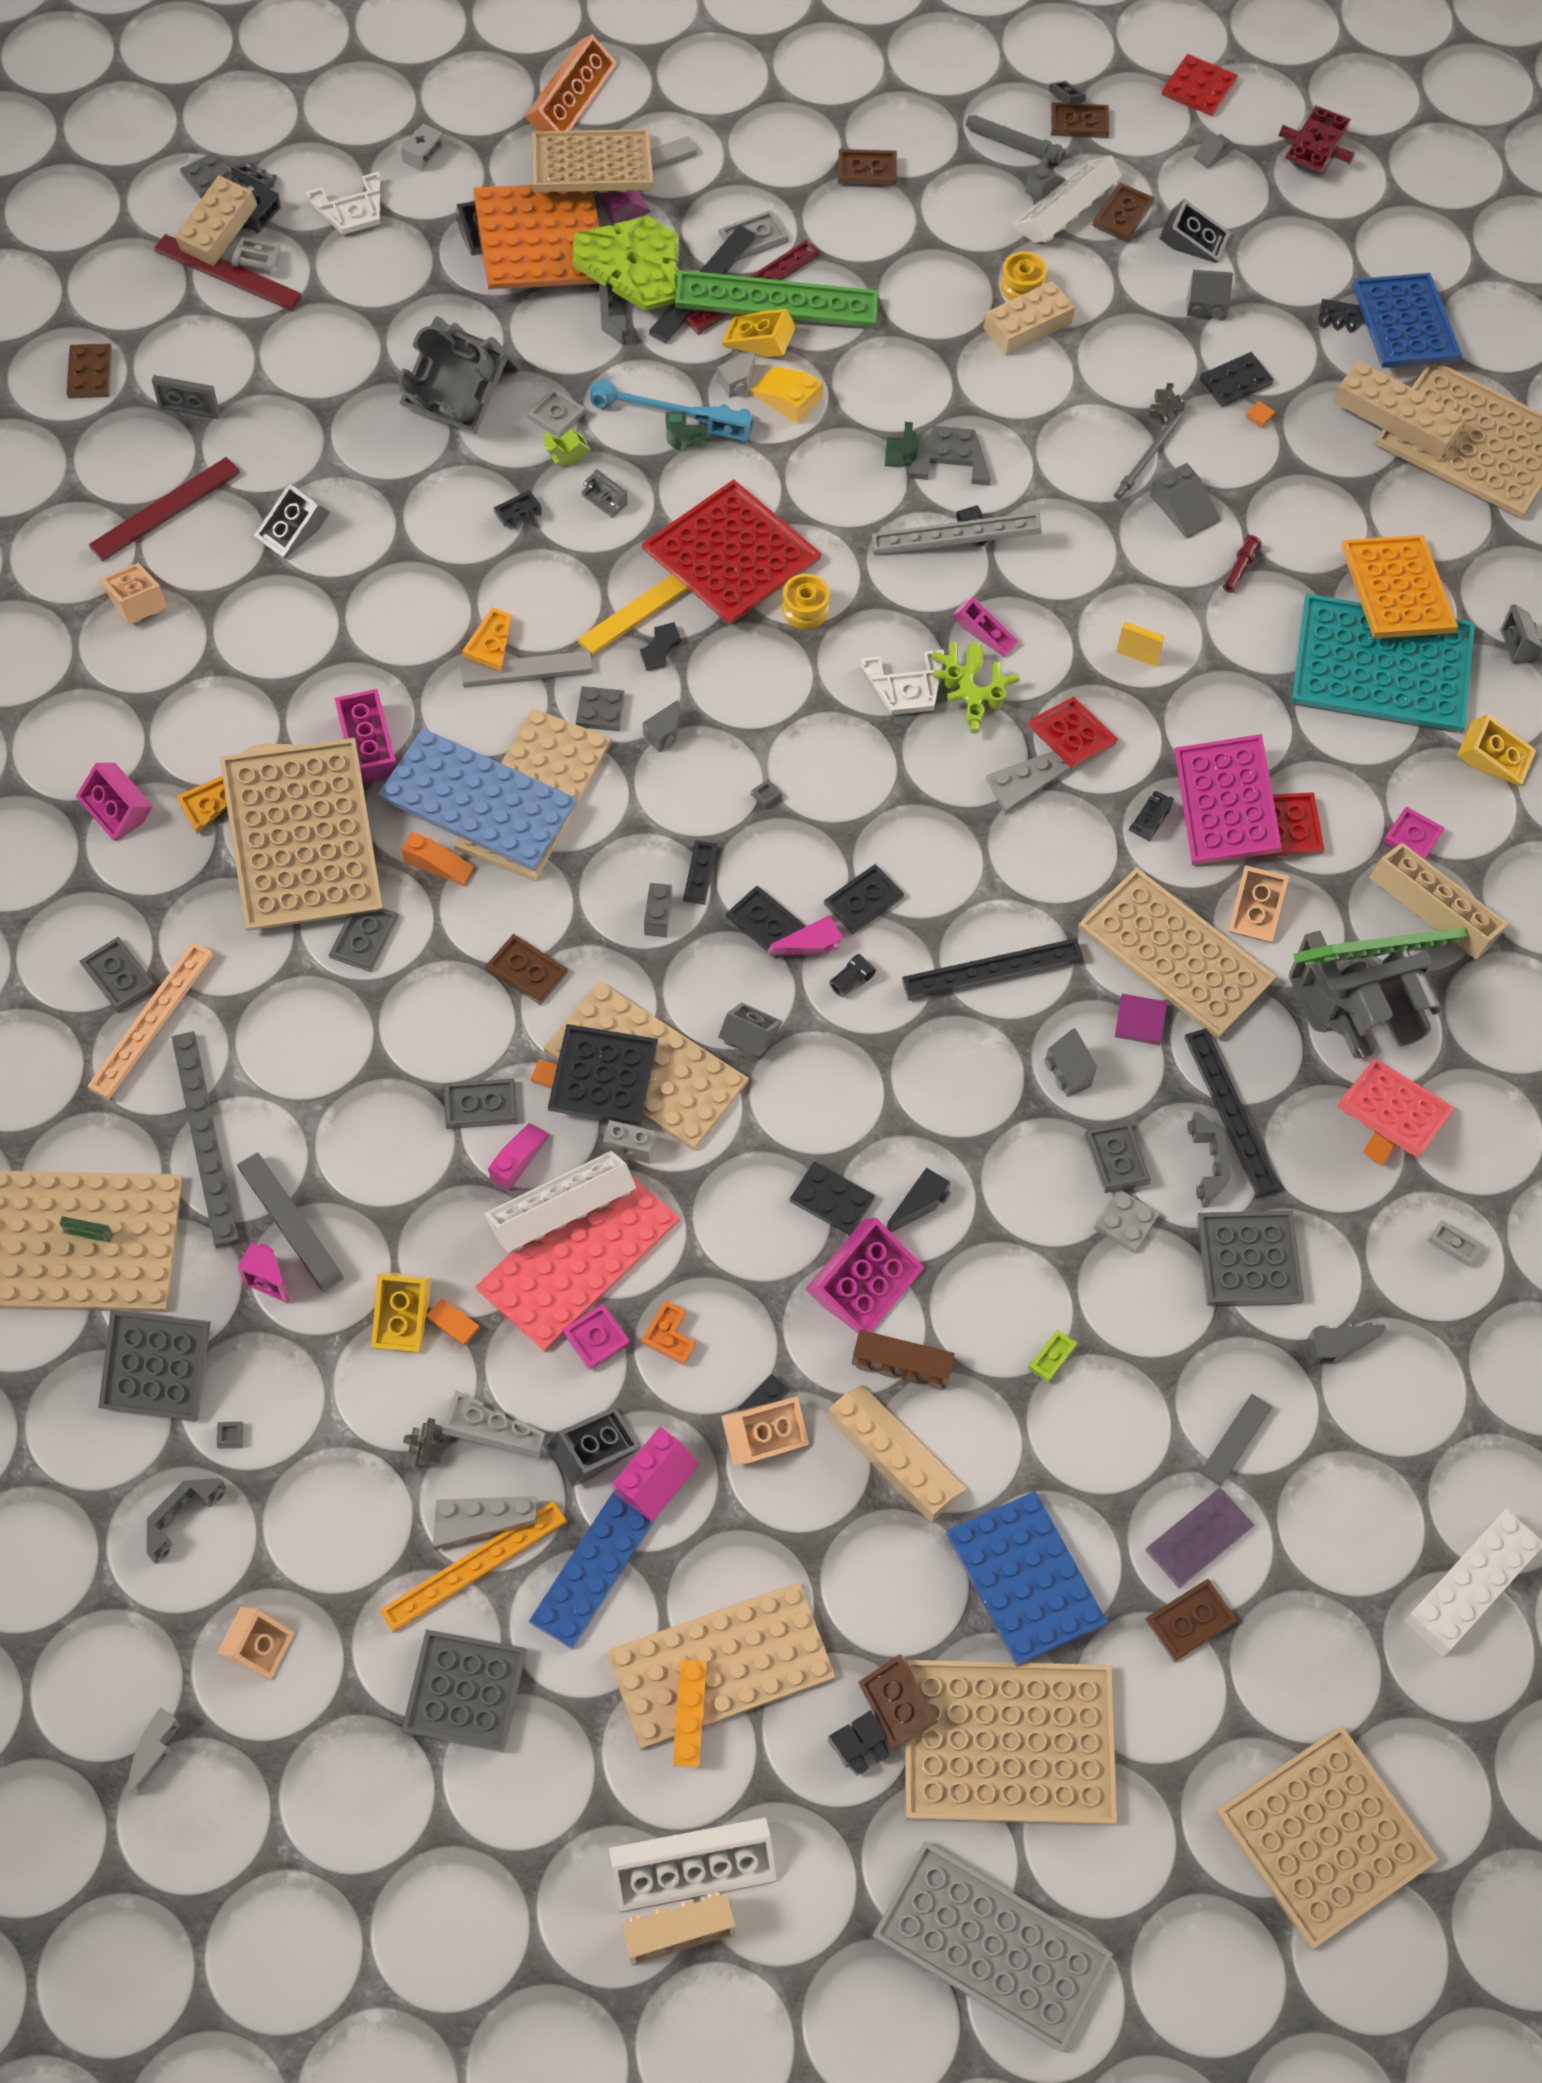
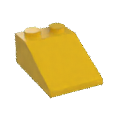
(761, 332)
(788, 392)
(1496, 750)
(400, 1311)

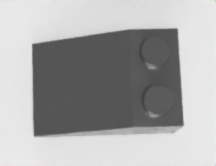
(1184, 500)
(291, 521)

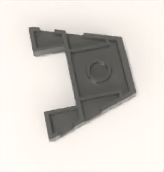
(952, 447)

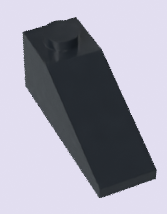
(921, 1199)

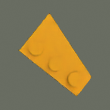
(490, 640)
(203, 803)

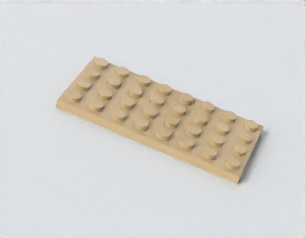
(555, 755)
(1177, 953)
(687, 1083)
(752, 1657)

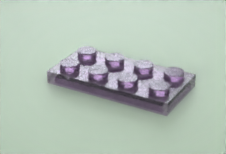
(1199, 1537)

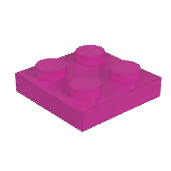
(1415, 832)
(596, 1337)

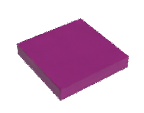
(1140, 1019)

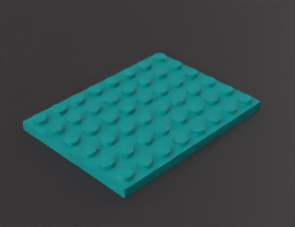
(1385, 678)

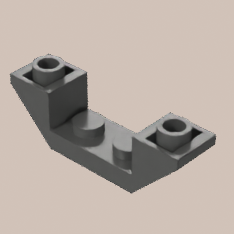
(612, 325)
(1202, 1132)
(205, 1489)

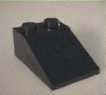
(468, 226)
(1194, 232)
(592, 1446)

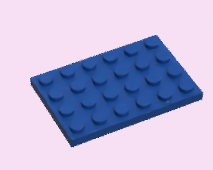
(1406, 320)
(1026, 1578)

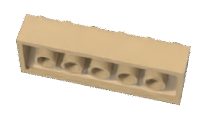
(1437, 899)
(895, 1452)

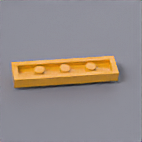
(689, 1714)

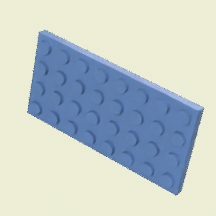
(477, 799)

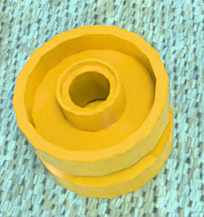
(1022, 274)
(805, 601)

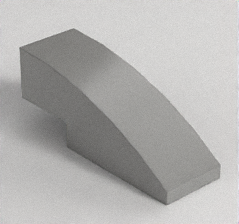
(152, 1749)

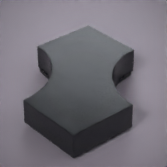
(664, 640)

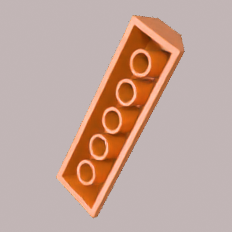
(572, 87)

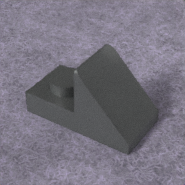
(1213, 149)

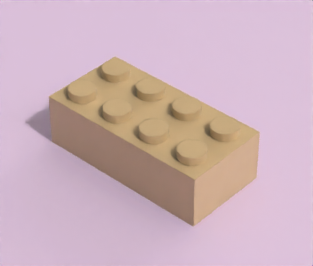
(216, 220)
(1029, 317)
(678, 1928)

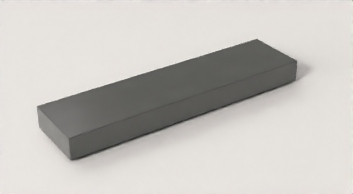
(1236, 1440)

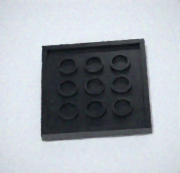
(603, 1074)

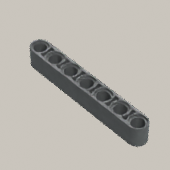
(290, 1221)

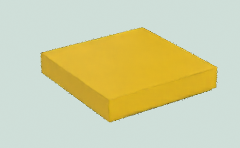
(1140, 644)

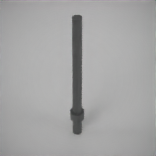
(1129, 480)

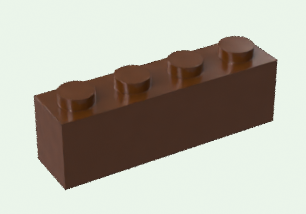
(902, 1359)

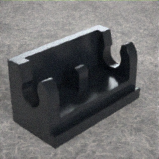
(1152, 815)

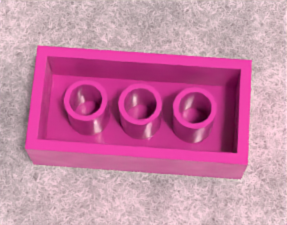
(364, 719)

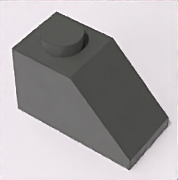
(1042, 182)
(663, 727)

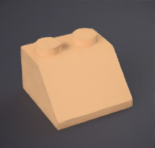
(255, 1642)

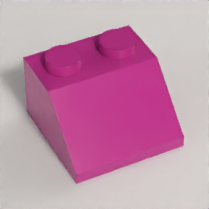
(262, 1272)

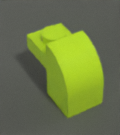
(567, 448)

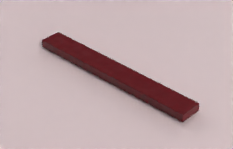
(776, 270)
(233, 275)
(164, 509)

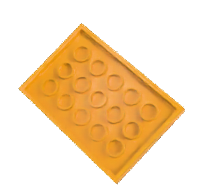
(1399, 586)

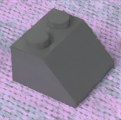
(1209, 294)
(1521, 636)
(749, 1029)
(1071, 1063)

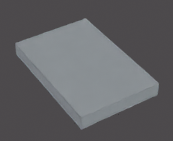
(767, 229)

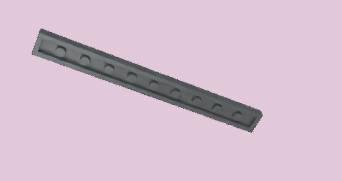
(205, 1140)

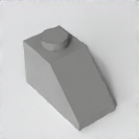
(736, 374)

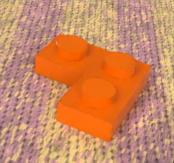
(663, 1336)

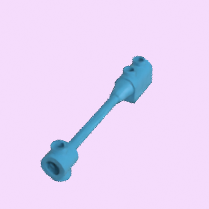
(720, 420)

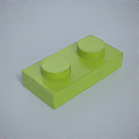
(1052, 1356)

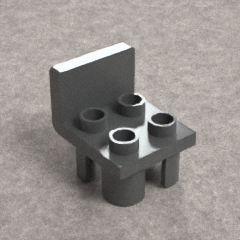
(455, 374)
(1366, 996)

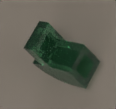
(680, 434)
(902, 451)

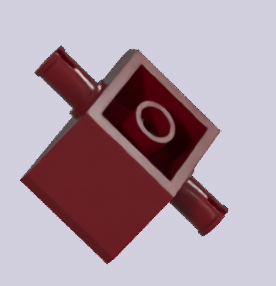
(1318, 140)

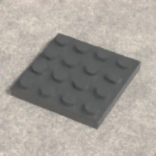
(1250, 1258)
(154, 1364)
(464, 1691)

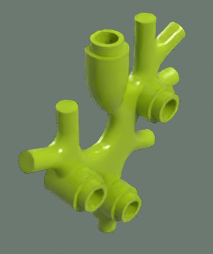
(968, 691)

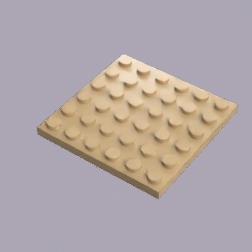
(591, 161)
(1326, 1837)

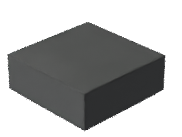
(766, 794)
(230, 1434)

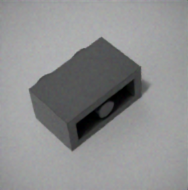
(658, 910)

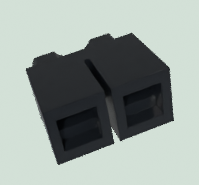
(858, 1740)

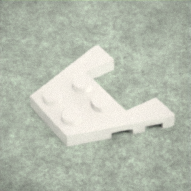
(351, 212)
(905, 691)

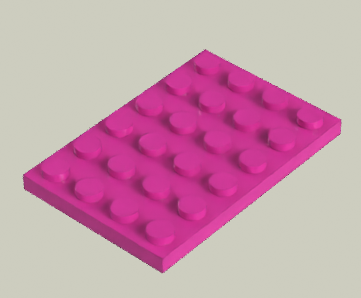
(1227, 799)

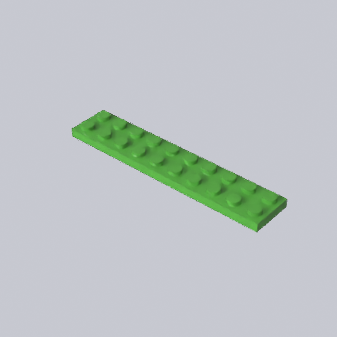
(755, 295)
(1379, 946)

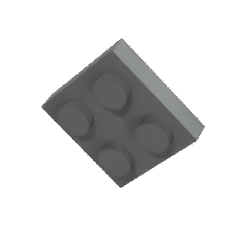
(204, 172)
(600, 708)

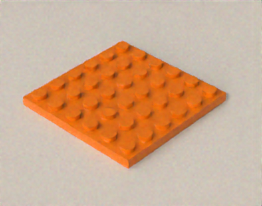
(531, 235)

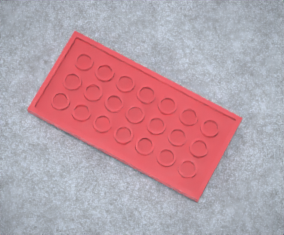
(572, 1267)

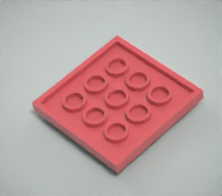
(1396, 1107)

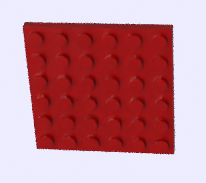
(731, 551)

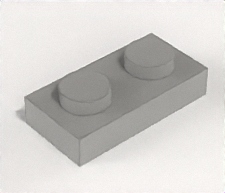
(1455, 1243)

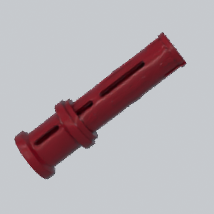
(1245, 556)

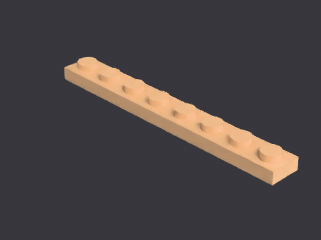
(150, 1021)

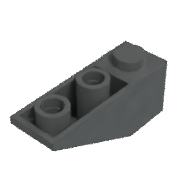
(1335, 1344)

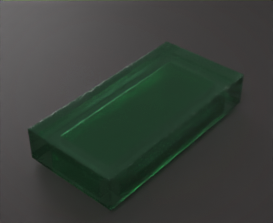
(86, 1229)

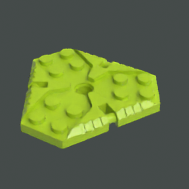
(634, 258)

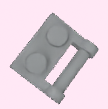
(256, 250)

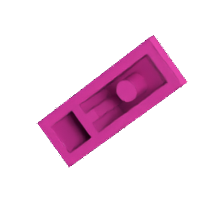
(984, 626)
(811, 940)
(516, 1156)

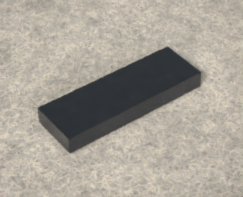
(700, 872)

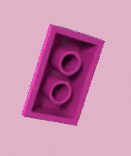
(113, 800)
(655, 1474)

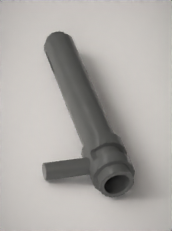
(1041, 148)

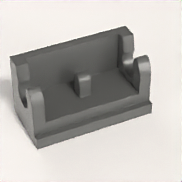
(604, 493)

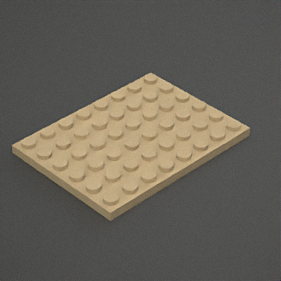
(1497, 448)
(300, 834)
(69, 1272)
(1013, 1744)

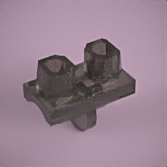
(1169, 404)
(429, 1433)

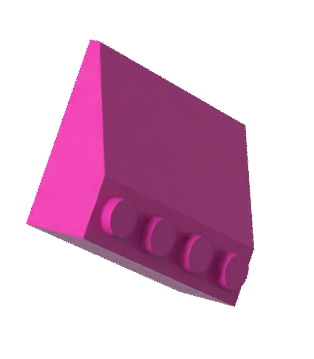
(865, 1276)

